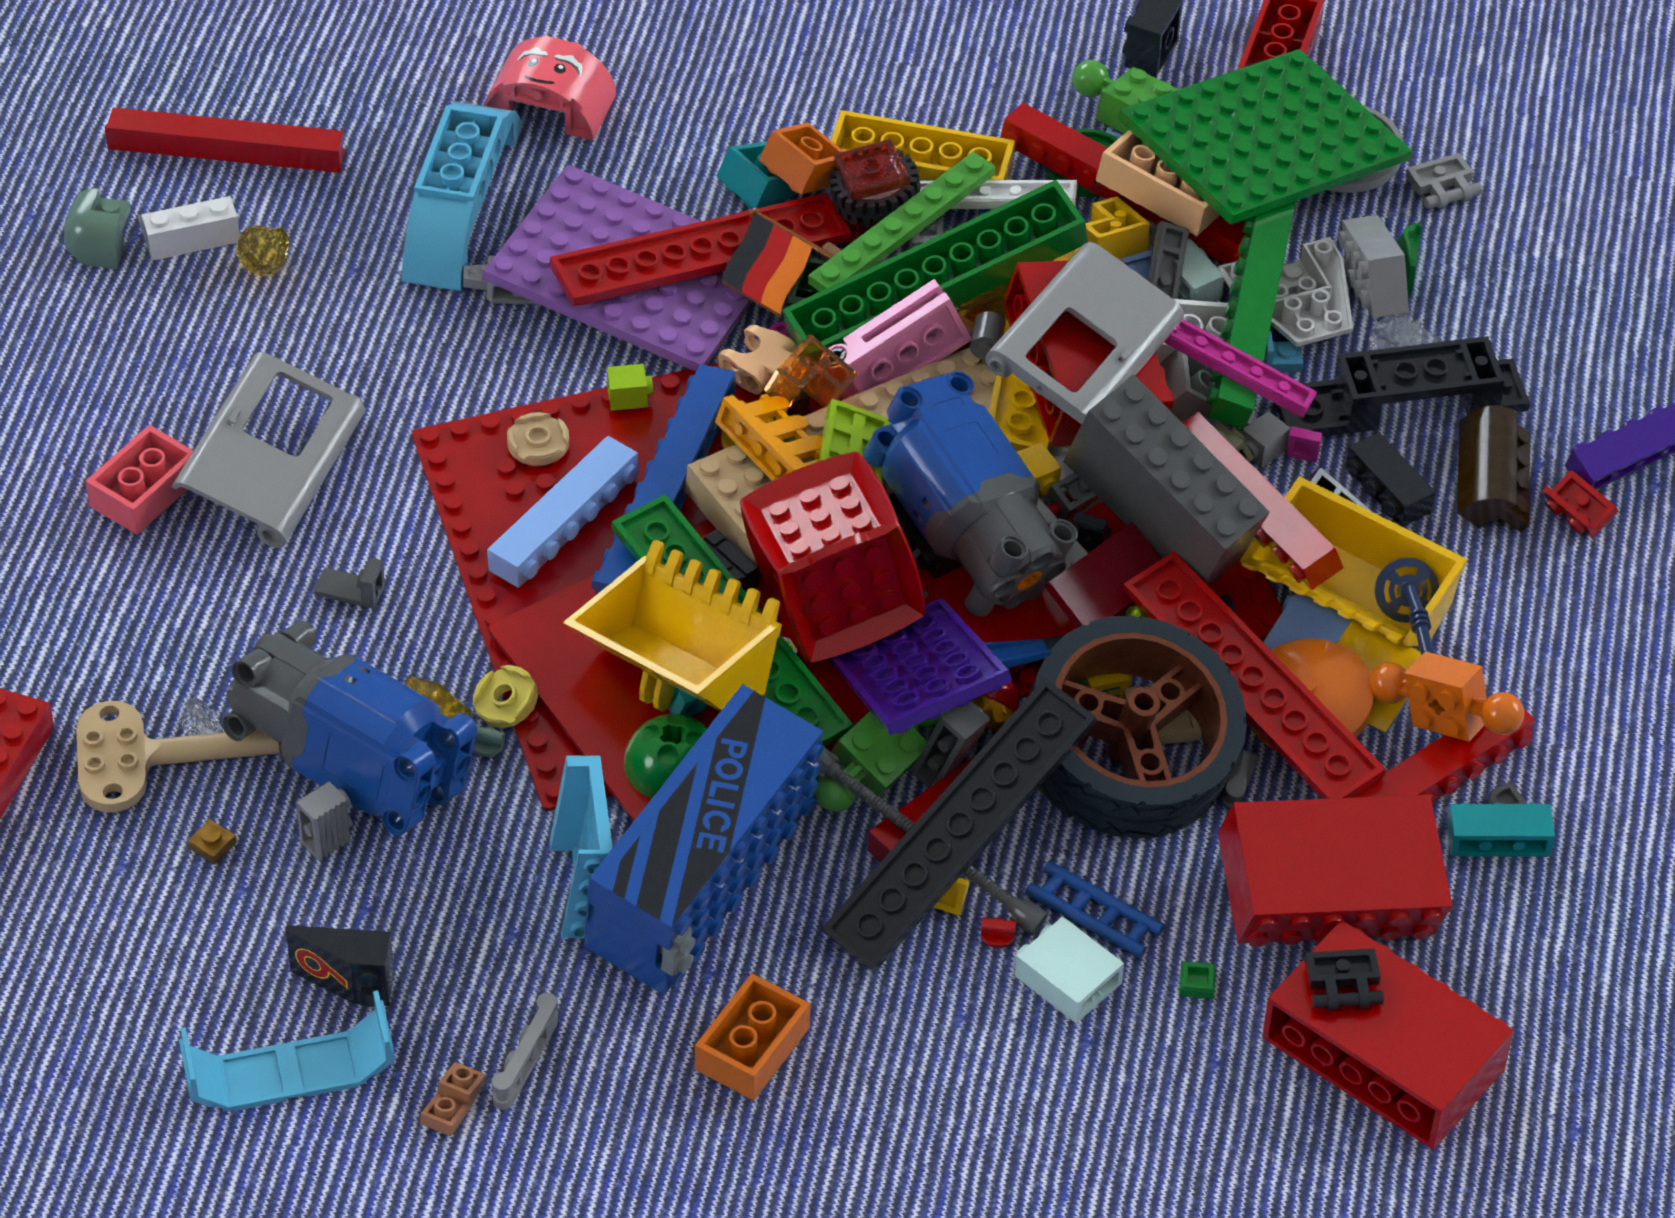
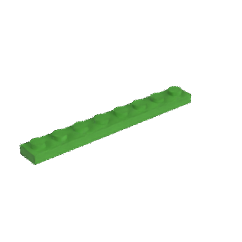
(904, 222)

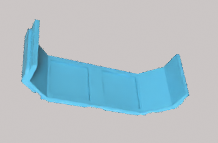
(290, 1068)

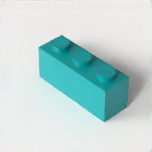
(1500, 830)

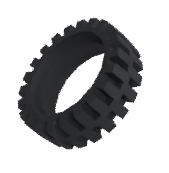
(873, 209)

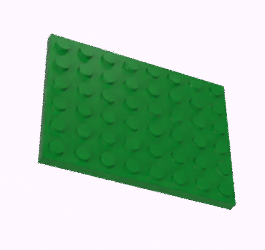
(1264, 135)

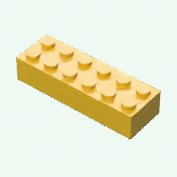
(929, 146)

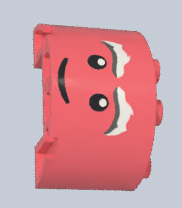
(557, 78)

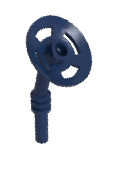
(1409, 597)

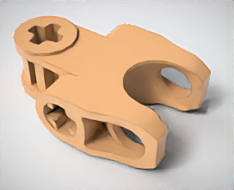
(758, 366)

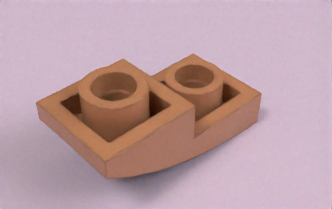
(453, 1099)

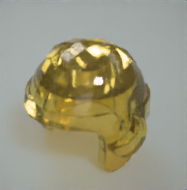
(263, 249)

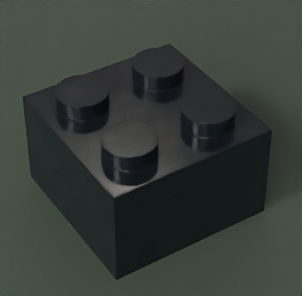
(1152, 34)

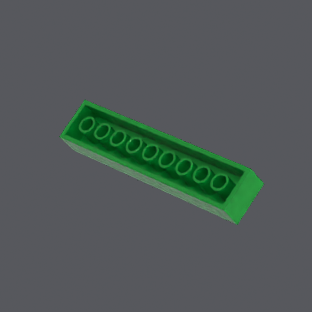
(961, 261)

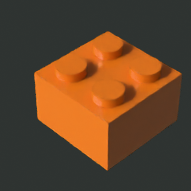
(800, 157)

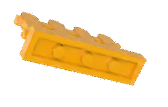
(763, 440)

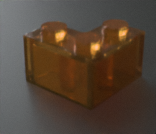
(812, 370)

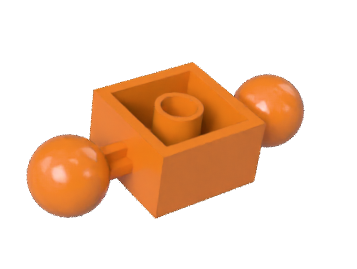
(1447, 696)

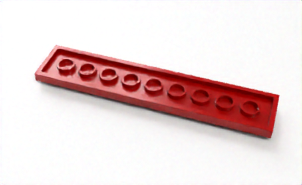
(685, 250)
(1272, 695)

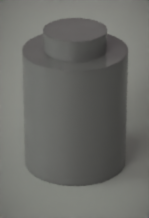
(986, 332)

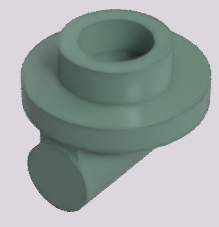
(488, 742)

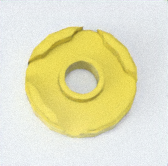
(515, 708)

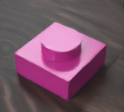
(1304, 444)

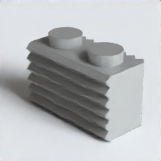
(324, 820)

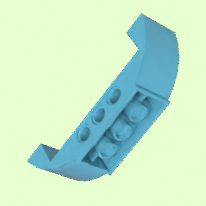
(453, 191)

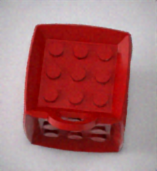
(833, 556)

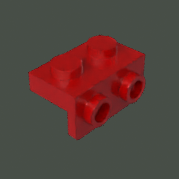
(1580, 503)

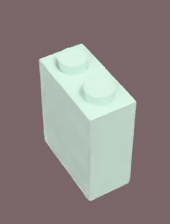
(1068, 969)

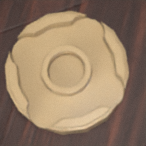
(538, 439)

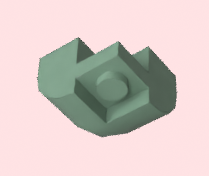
(96, 229)

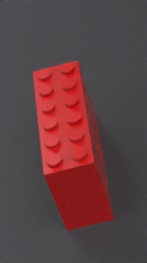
(1067, 351)
(1329, 861)
(1411, 1059)

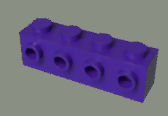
(1626, 449)

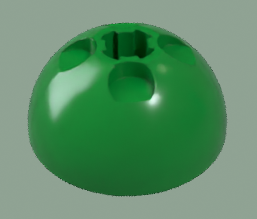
(658, 750)

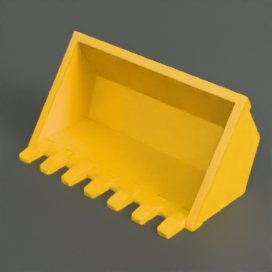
(1364, 547)
(682, 630)

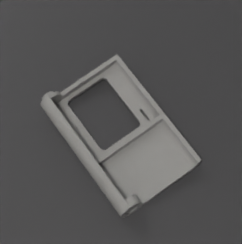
(1107, 300)
(255, 476)

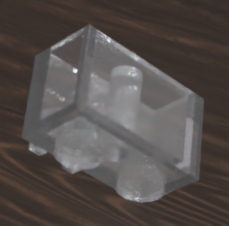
(1399, 332)

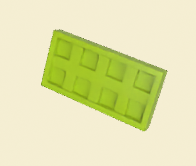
(849, 430)

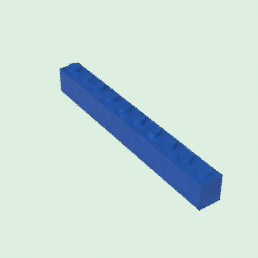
(686, 441)

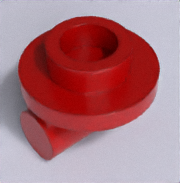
(997, 932)

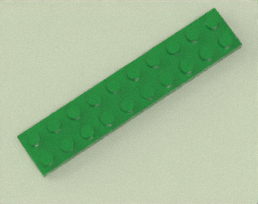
(789, 679)

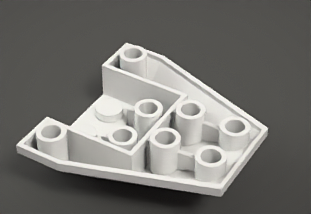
(1310, 295)

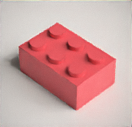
(138, 480)

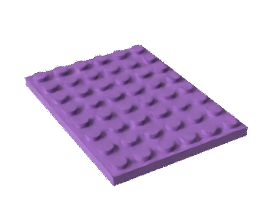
(581, 211)

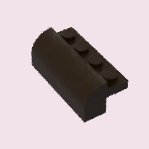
(1494, 468)

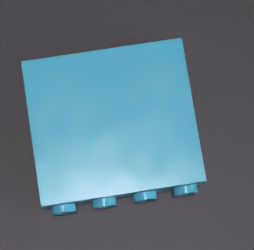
(583, 828)

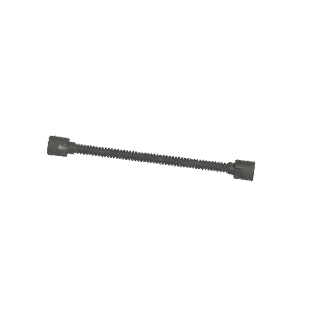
(1024, 912)

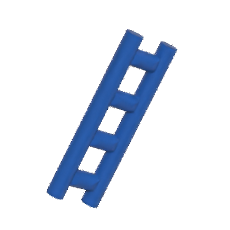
(1098, 926)

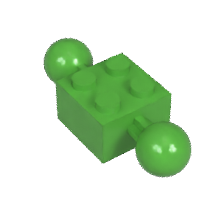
(1133, 87)
(872, 759)

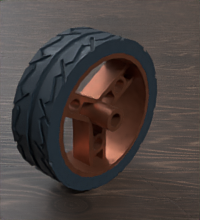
(1185, 677)

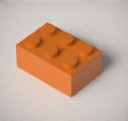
(752, 1036)

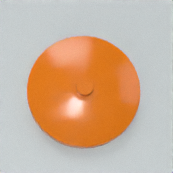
(1334, 677)

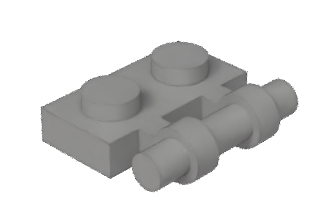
(1443, 173)

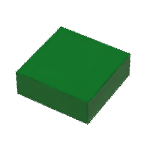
(1197, 980)

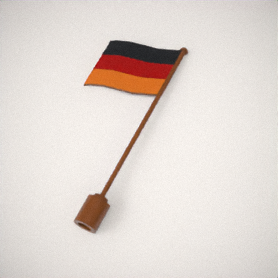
(772, 263)

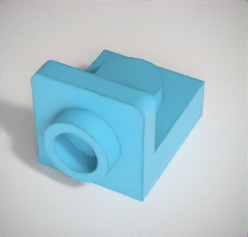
(1283, 356)

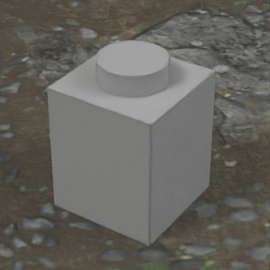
(1266, 438)

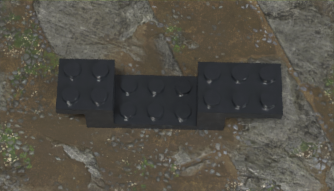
(1407, 374)

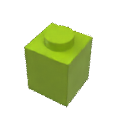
(628, 387)

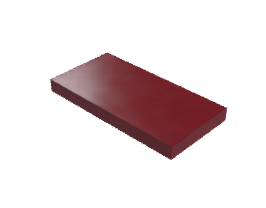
(1095, 583)

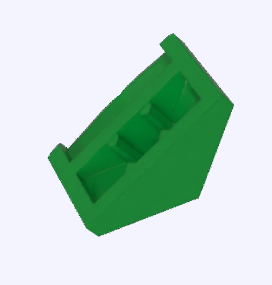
(1409, 245)

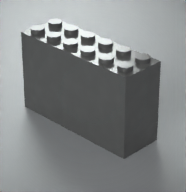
(1165, 481)

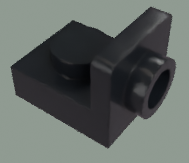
(1091, 530)

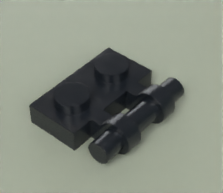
(1344, 969)

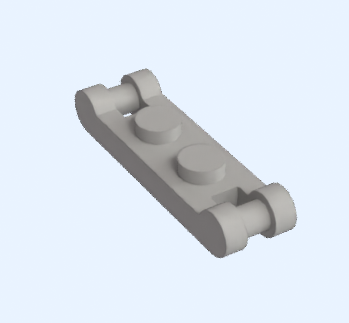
(520, 1063)

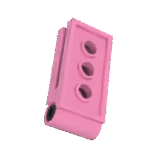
(903, 338)

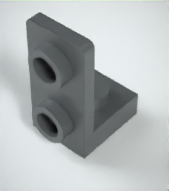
(351, 588)

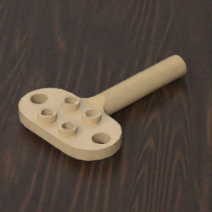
(119, 754)

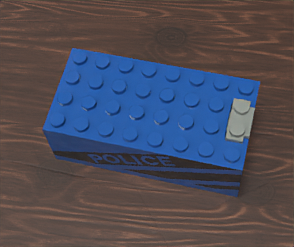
(703, 840)

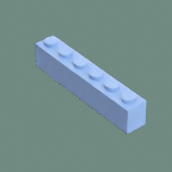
(563, 511)

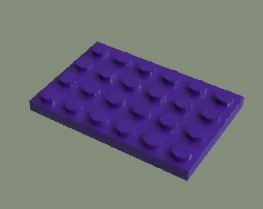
(922, 670)

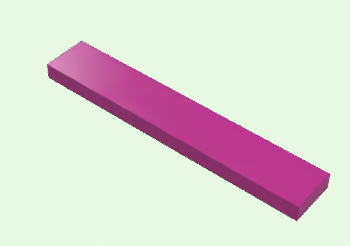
(1241, 368)

